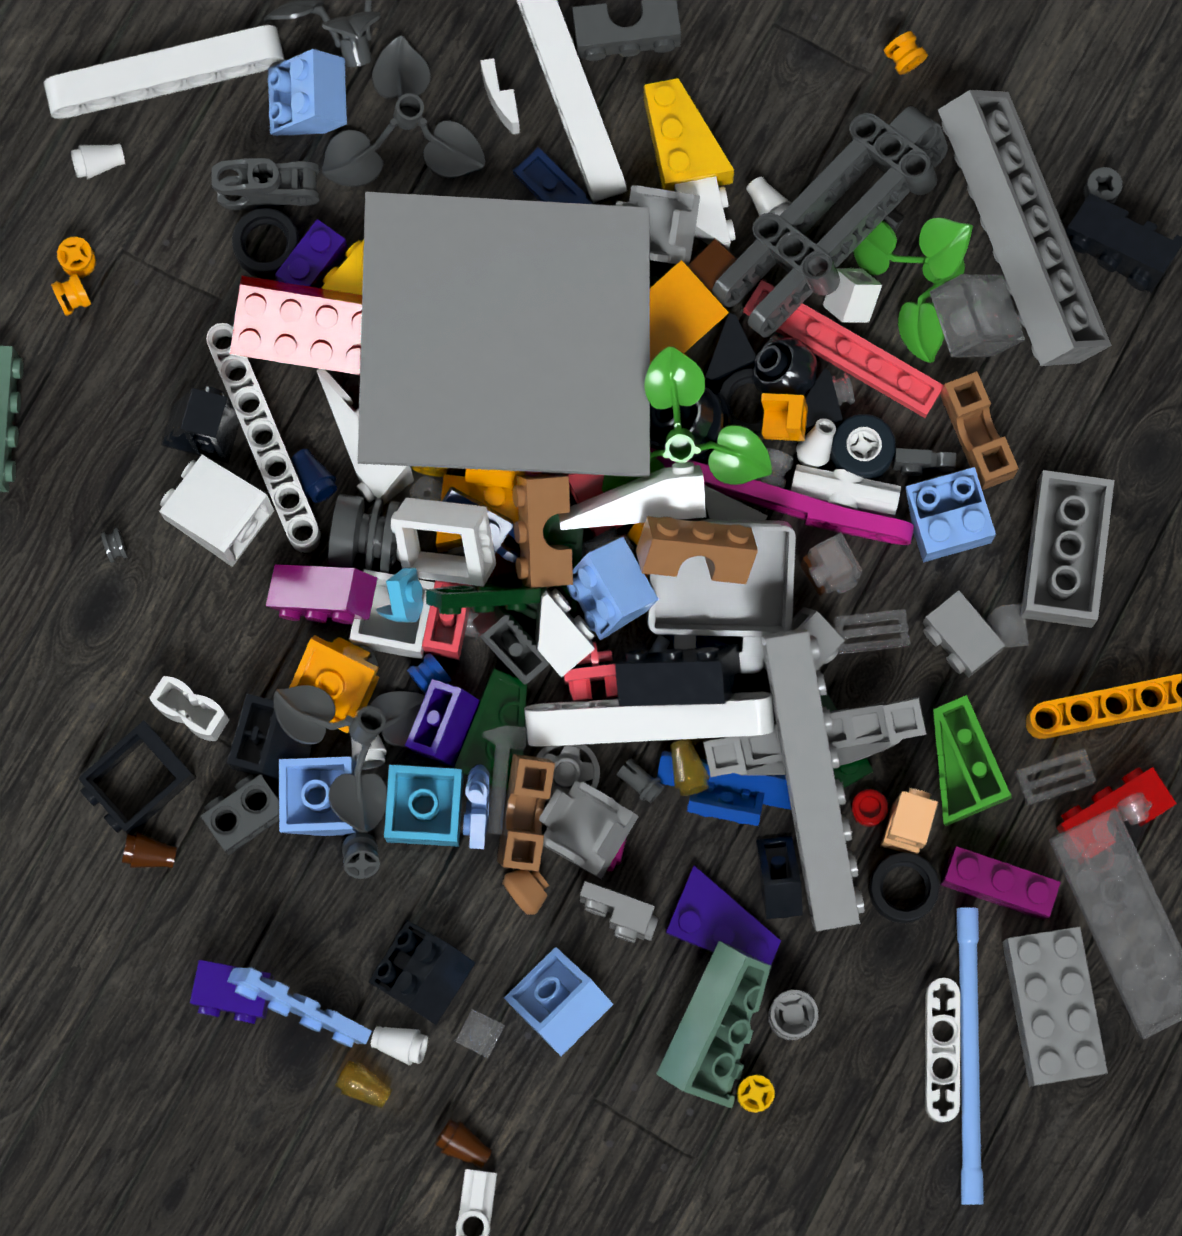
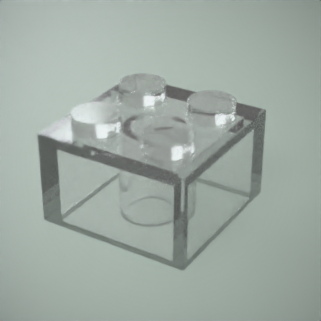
(977, 315)

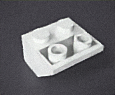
(560, 636)

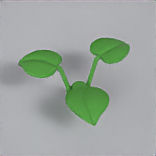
(944, 247)
(679, 380)

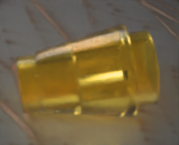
(688, 768)
(362, 1085)

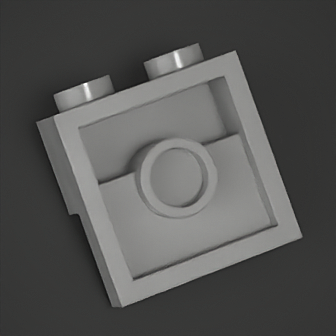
(629, 916)

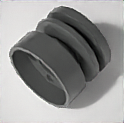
(362, 534)

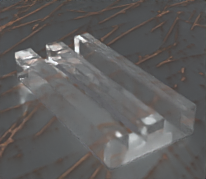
(902, 627)
(1027, 786)

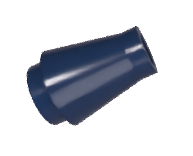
(313, 476)

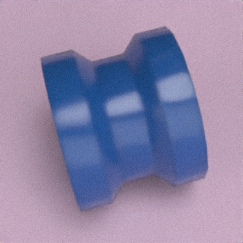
(426, 671)

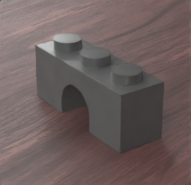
(600, 37)

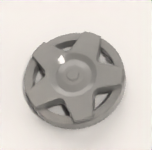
(570, 767)

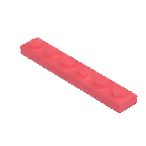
(856, 355)

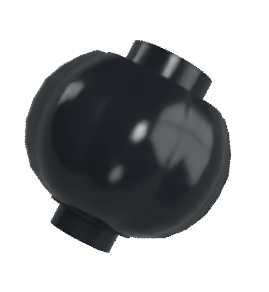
(788, 364)

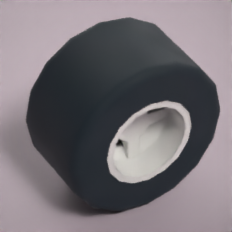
(868, 437)

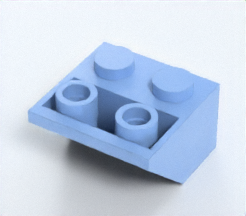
(307, 94)
(949, 514)
(611, 588)

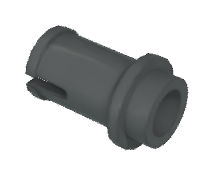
(641, 781)

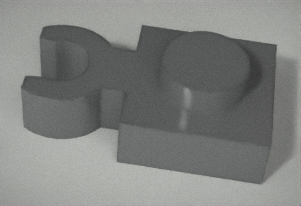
(915, 461)

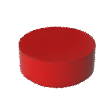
(869, 807)

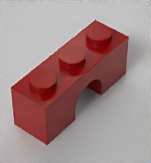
(1106, 799)

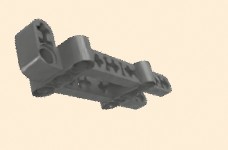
(919, 147)

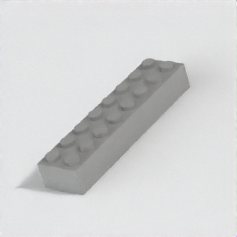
(1024, 228)
(811, 780)

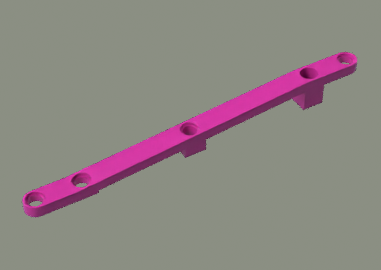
(814, 511)

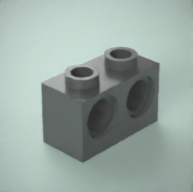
(249, 822)

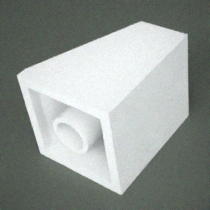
(216, 509)

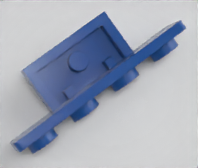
(732, 795)

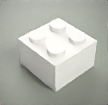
(388, 635)

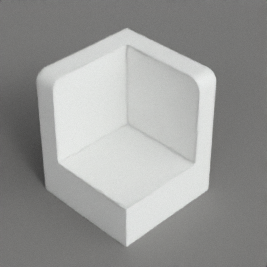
(854, 297)

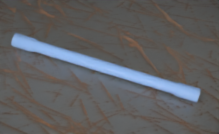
(969, 1038)

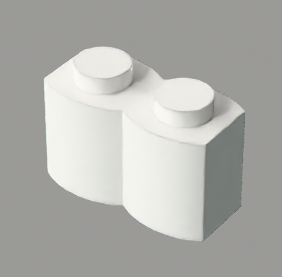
(181, 705)

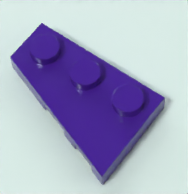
(710, 916)

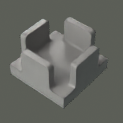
(671, 221)
(586, 827)

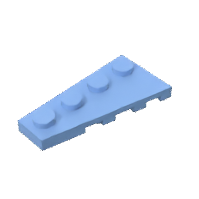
(249, 986)

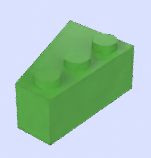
(966, 764)

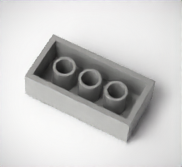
(1067, 549)
(1054, 1006)

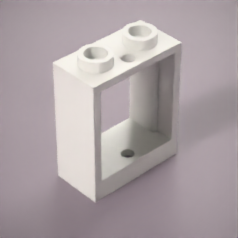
(447, 517)

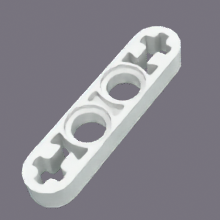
(935, 1049)

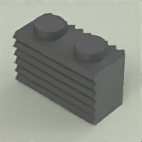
(510, 643)

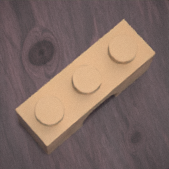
(909, 822)

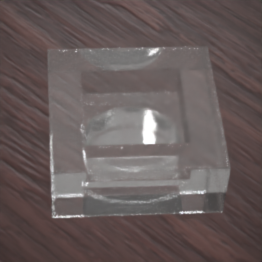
(480, 1033)

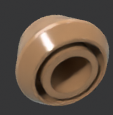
(526, 889)

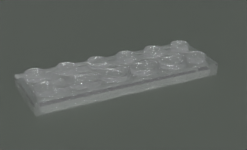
(1124, 919)

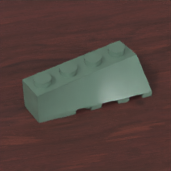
(10, 403)
(716, 1026)

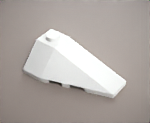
(375, 480)
(665, 493)

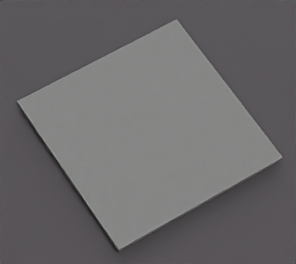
(505, 335)

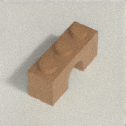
(971, 418)
(537, 500)
(670, 542)
(526, 794)

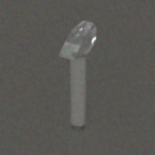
(505, 739)

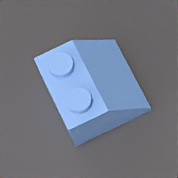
(304, 795)
(558, 1001)

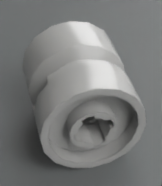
(793, 1015)

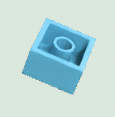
(423, 805)

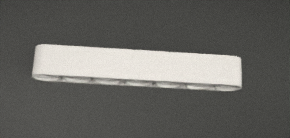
(163, 71)
(573, 98)
(269, 453)
(608, 723)

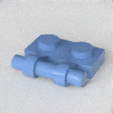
(477, 806)

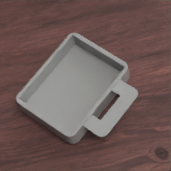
(704, 607)

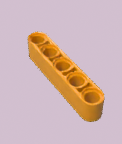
(1099, 715)

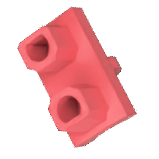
(580, 678)

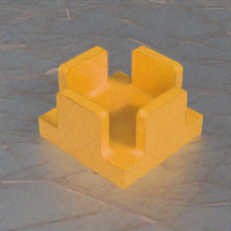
(341, 672)

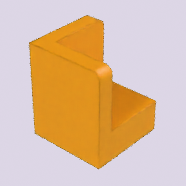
(784, 416)

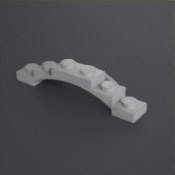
(855, 734)

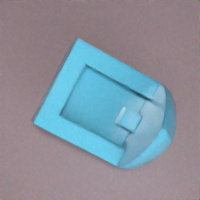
(405, 597)

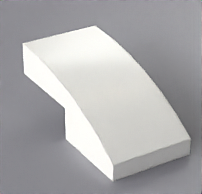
(502, 101)

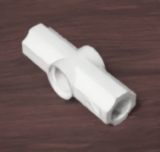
(847, 490)
(477, 1199)

